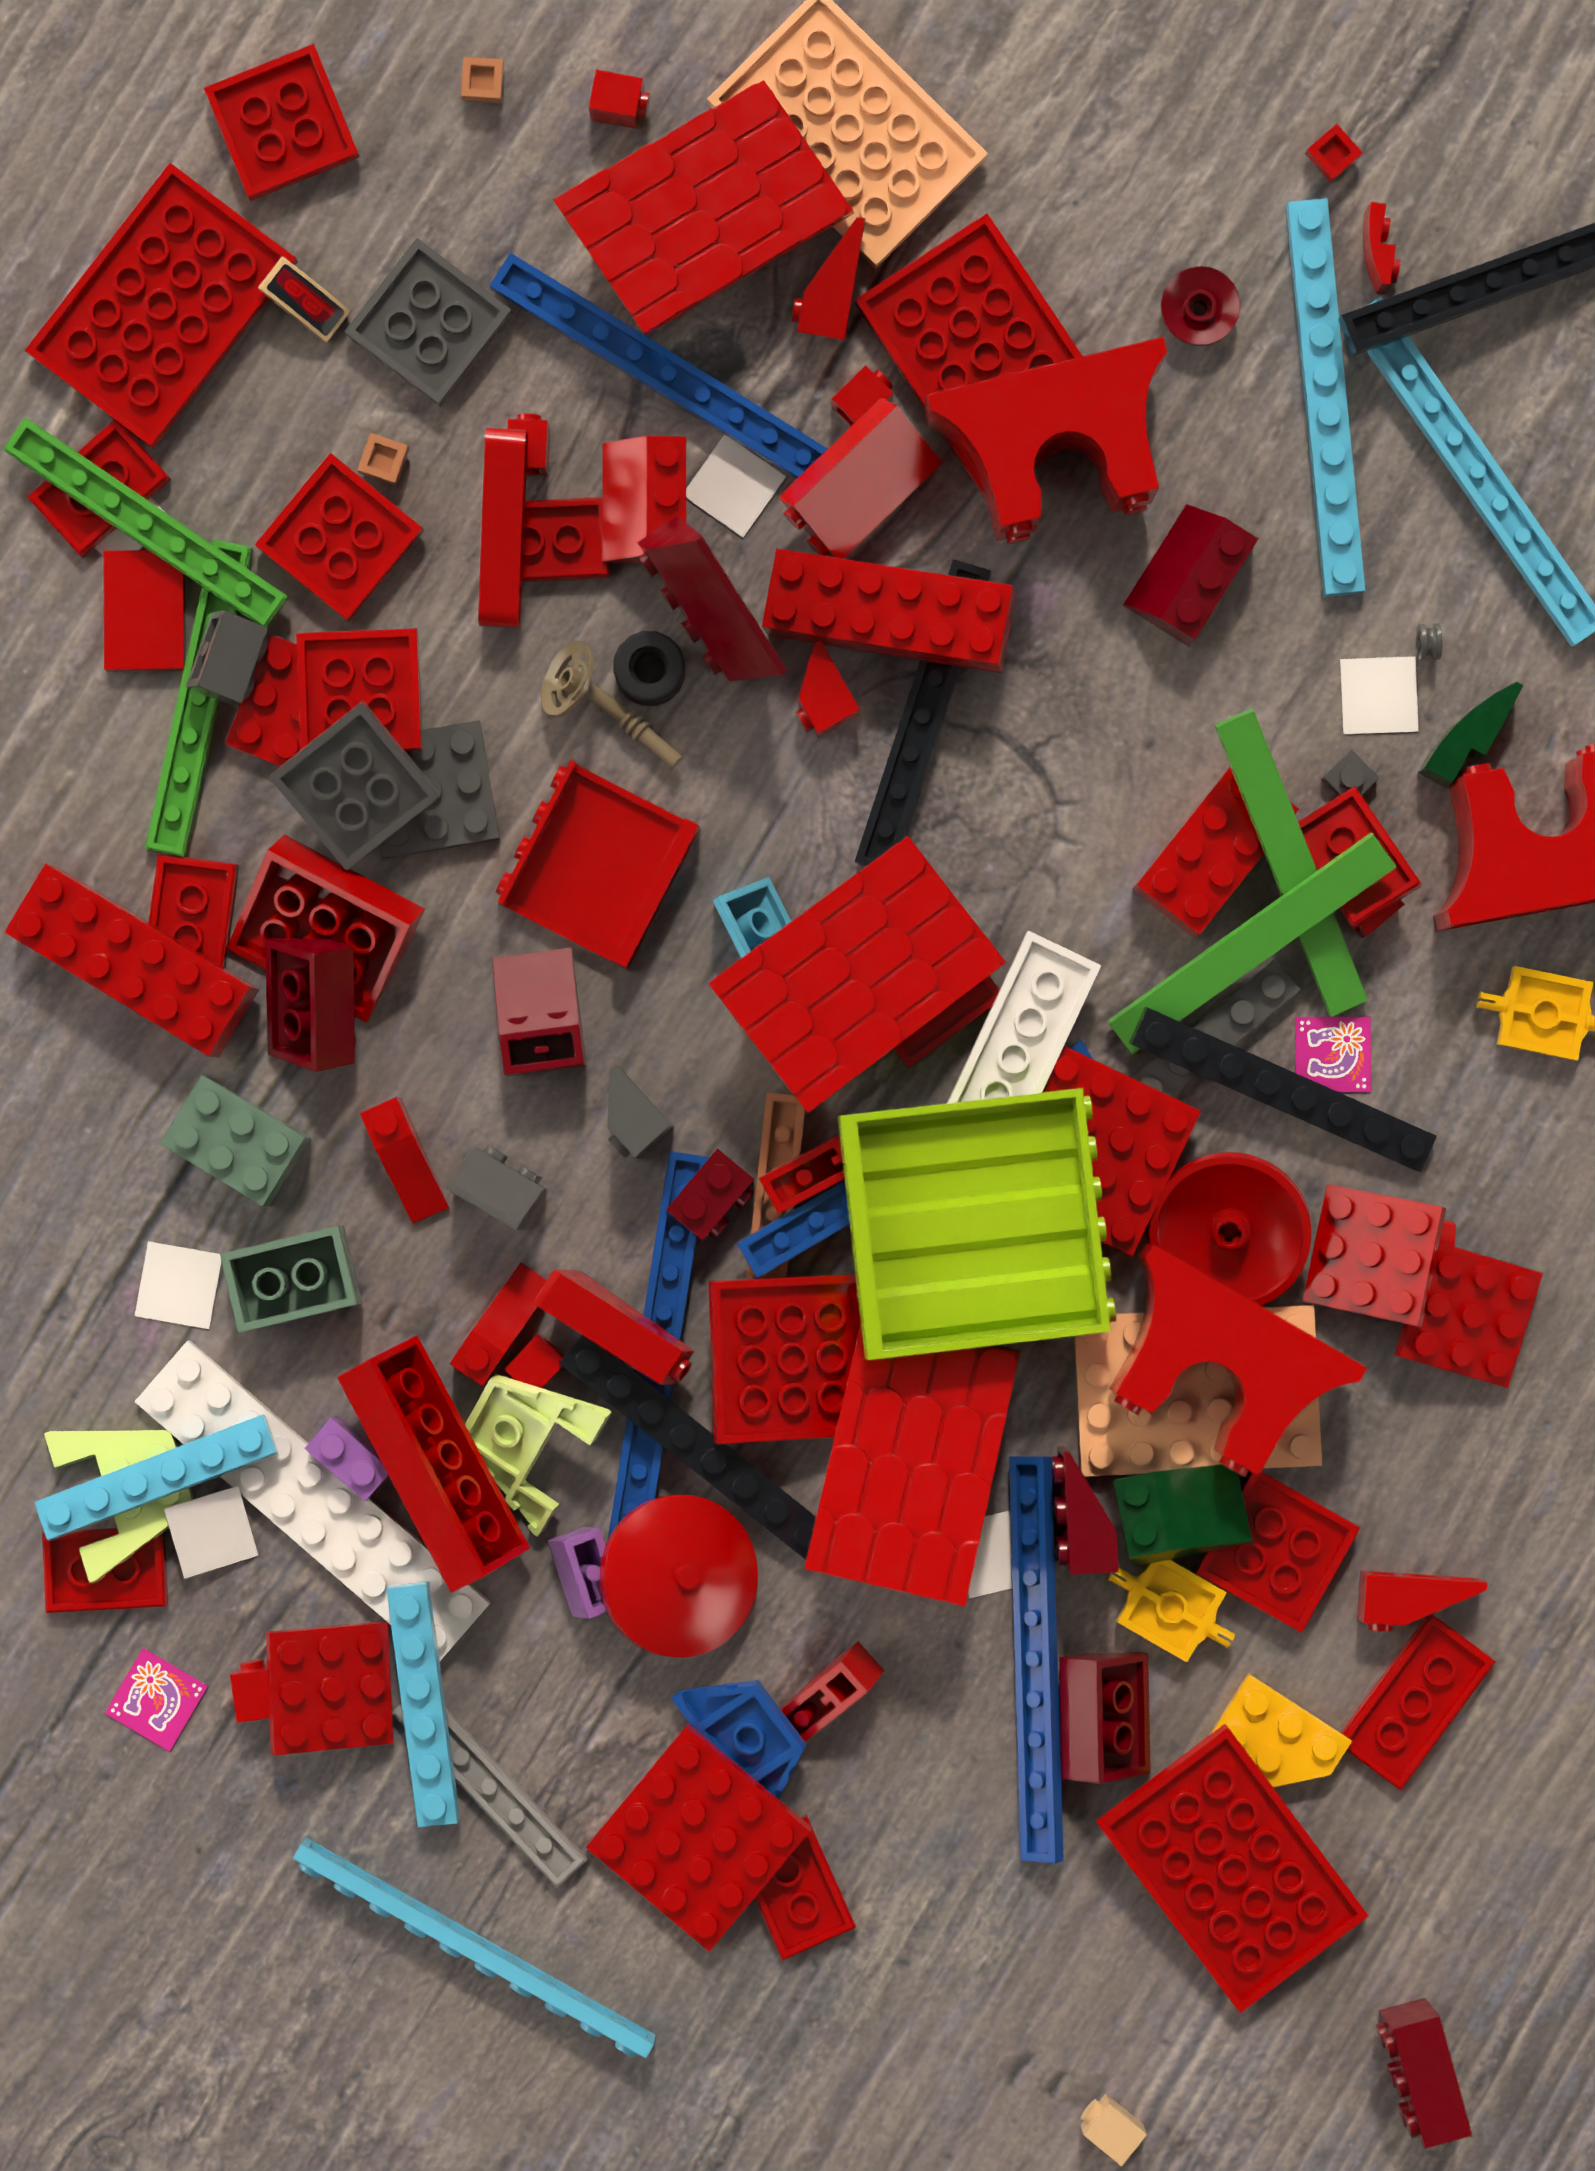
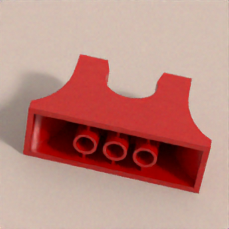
(1074, 404)
(1505, 865)
(1267, 1358)

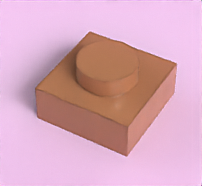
(482, 80)
(383, 459)

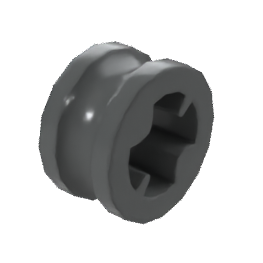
(1429, 641)

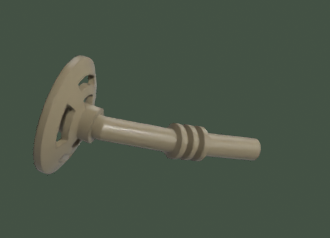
(580, 685)

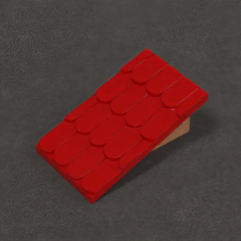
(703, 207)
(857, 973)
(913, 1470)

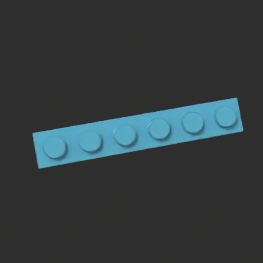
(156, 1477)
(423, 1704)

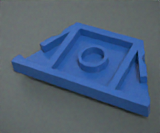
(745, 1727)

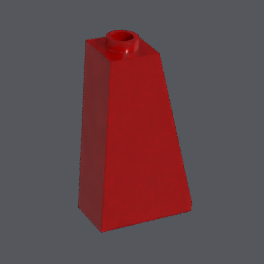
(614, 1325)

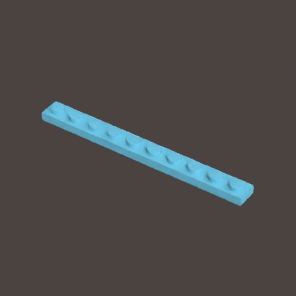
(1325, 397)
(1487, 487)
(459, 1941)

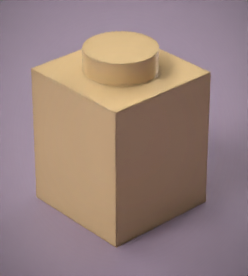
(1112, 2129)

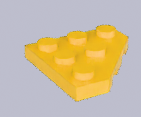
(1281, 1735)

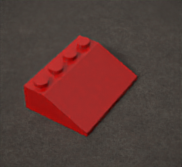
(317, 898)

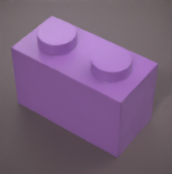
(348, 1457)
(578, 1566)

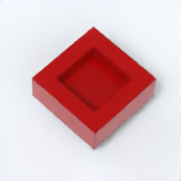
(1333, 153)

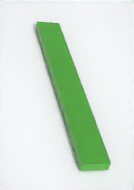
(145, 523)
(189, 736)
(1288, 855)
(1260, 936)

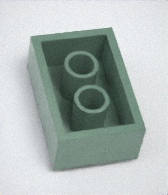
(235, 1140)
(291, 1278)

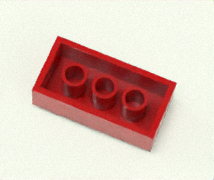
(1204, 859)

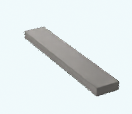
(509, 1805)

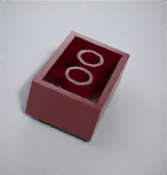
(1423, 2073)

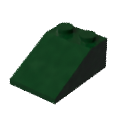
(1181, 1512)

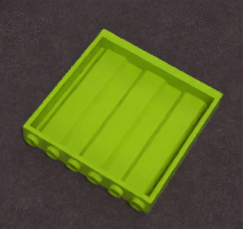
(975, 1223)

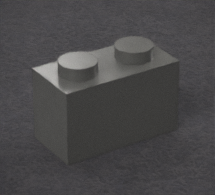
(227, 658)

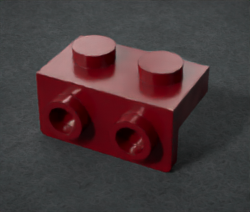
(711, 1195)

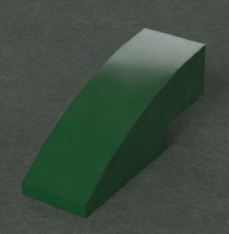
(1469, 736)

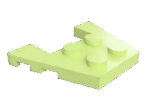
(512, 1429)
(113, 1452)

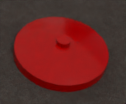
(1235, 1223)
(678, 1576)

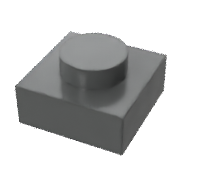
(1348, 773)

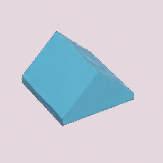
(751, 914)

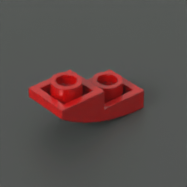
(1378, 256)

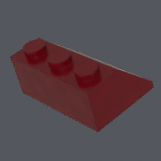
(1190, 573)
(310, 1002)
(1104, 1716)

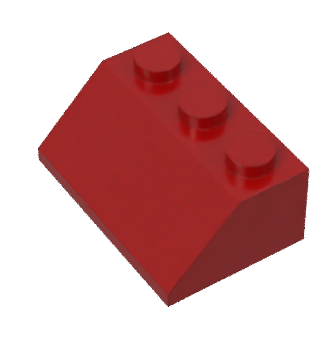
(640, 492)

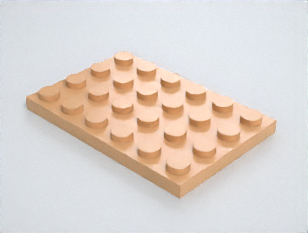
(864, 121)
(1185, 1424)

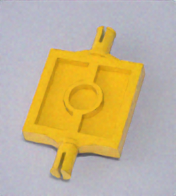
(1542, 1013)
(1171, 1607)

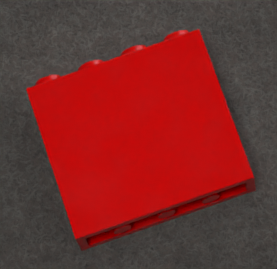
(597, 864)

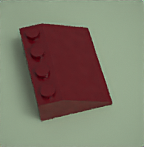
(708, 603)

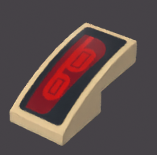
(304, 299)

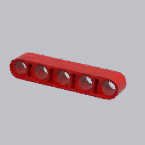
(503, 527)

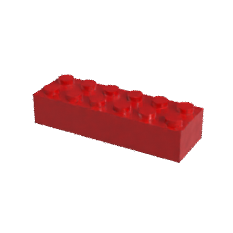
(889, 610)
(131, 960)
(434, 1463)

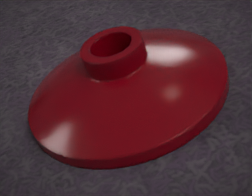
(1204, 287)

